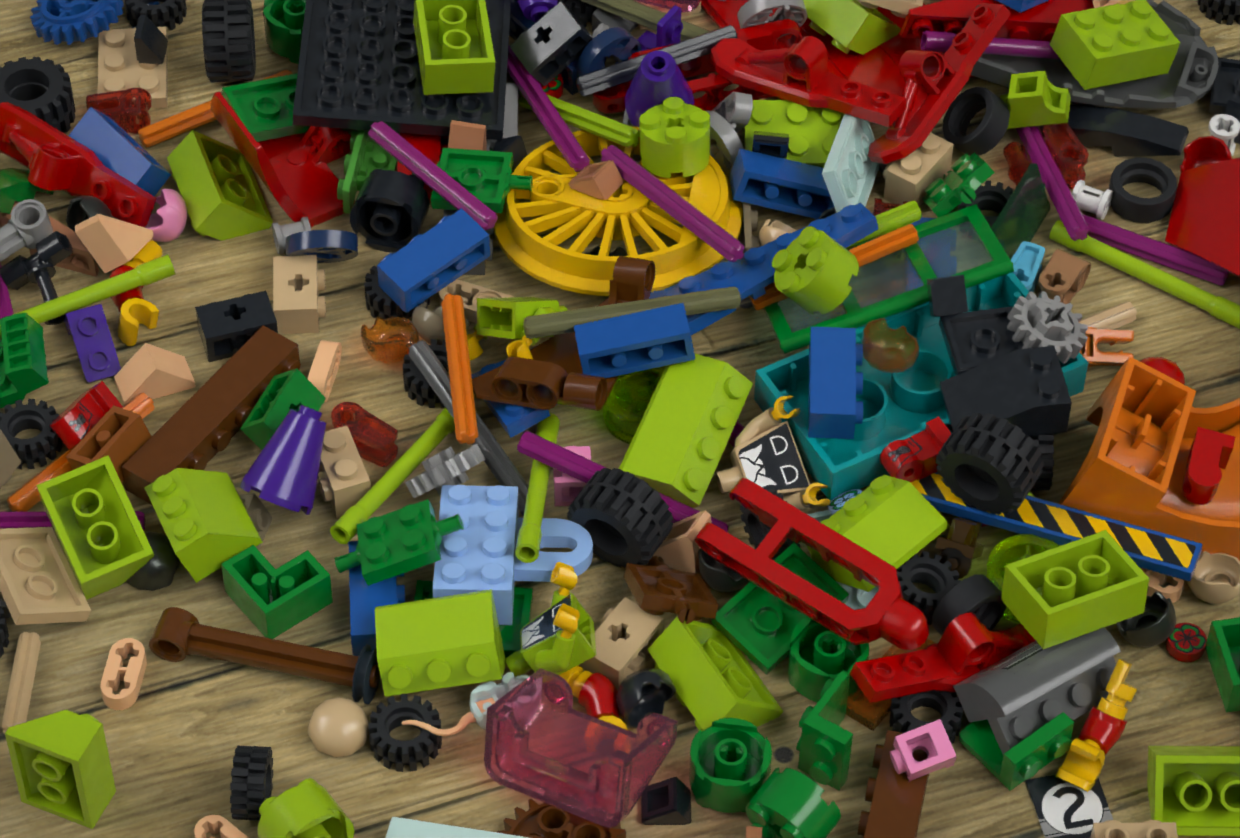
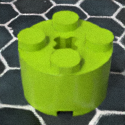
(674, 138)
(815, 271)
(303, 813)

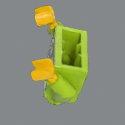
(505, 320)
(558, 636)

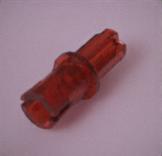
(1017, 161)

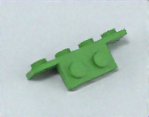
(357, 166)

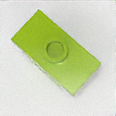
(1036, 101)

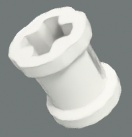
(1225, 128)
(1092, 199)

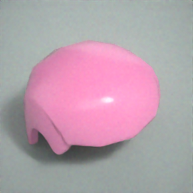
(170, 217)

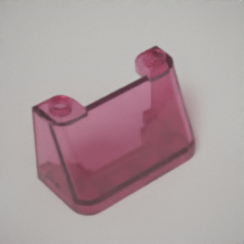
(571, 757)

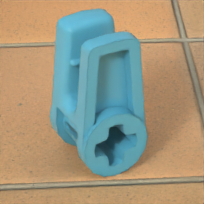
(1027, 264)

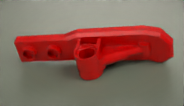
(803, 78)
(935, 82)
(69, 166)
(960, 653)

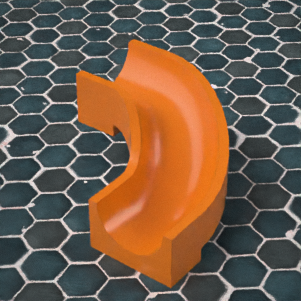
(1142, 458)

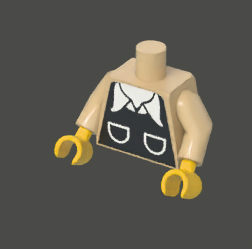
(770, 458)

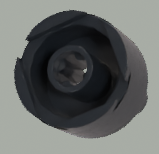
(389, 209)

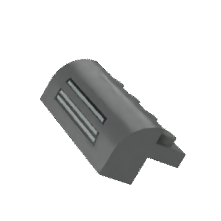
(1038, 685)

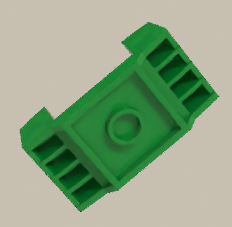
(21, 358)

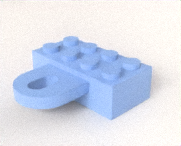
(485, 549)

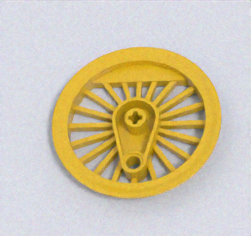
(619, 217)

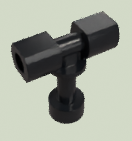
(39, 268)

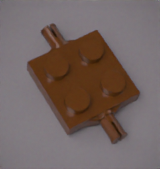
(670, 590)

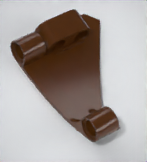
(556, 368)

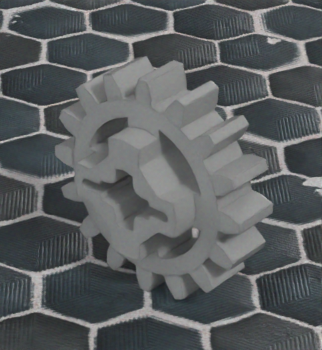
(1047, 323)

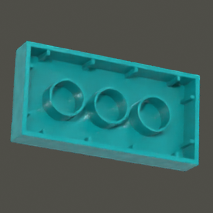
(892, 402)

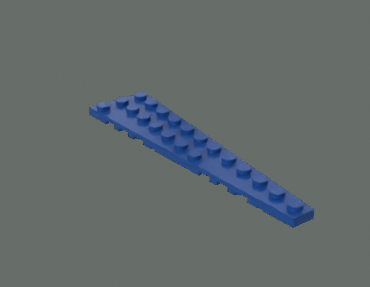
(747, 274)

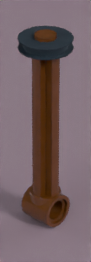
(182, 635)

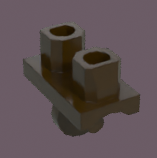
(961, 545)

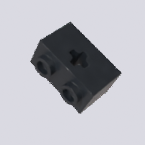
(551, 43)
(232, 322)

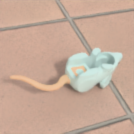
(480, 699)

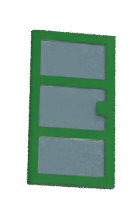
(898, 282)

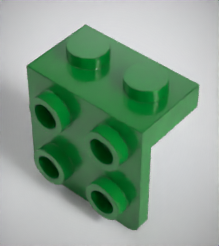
(823, 743)
(1024, 758)

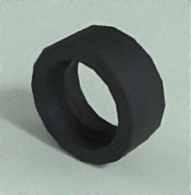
(990, 129)
(1145, 171)
(973, 596)

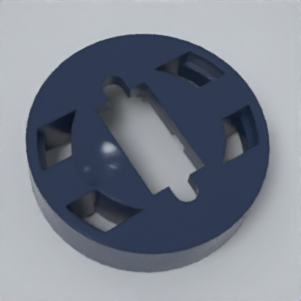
(611, 41)
(327, 244)

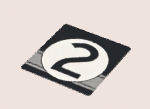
(1066, 809)

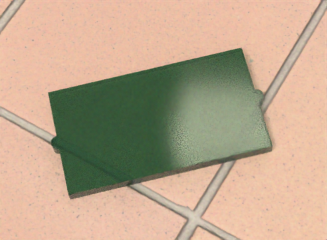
(1022, 212)

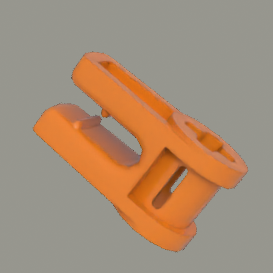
(1105, 336)

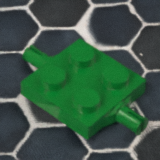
(482, 174)
(958, 185)
(398, 542)

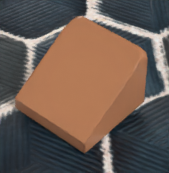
(467, 136)
(598, 180)

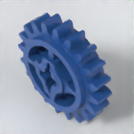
(74, 19)

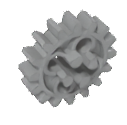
(445, 469)

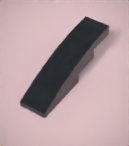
(1126, 131)

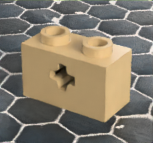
(297, 294)
(623, 641)

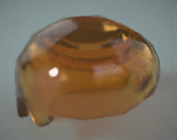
(389, 339)
(888, 348)

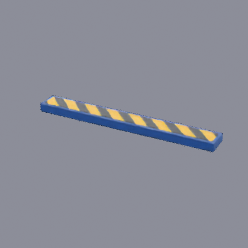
(1066, 524)

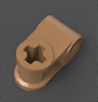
(1063, 276)

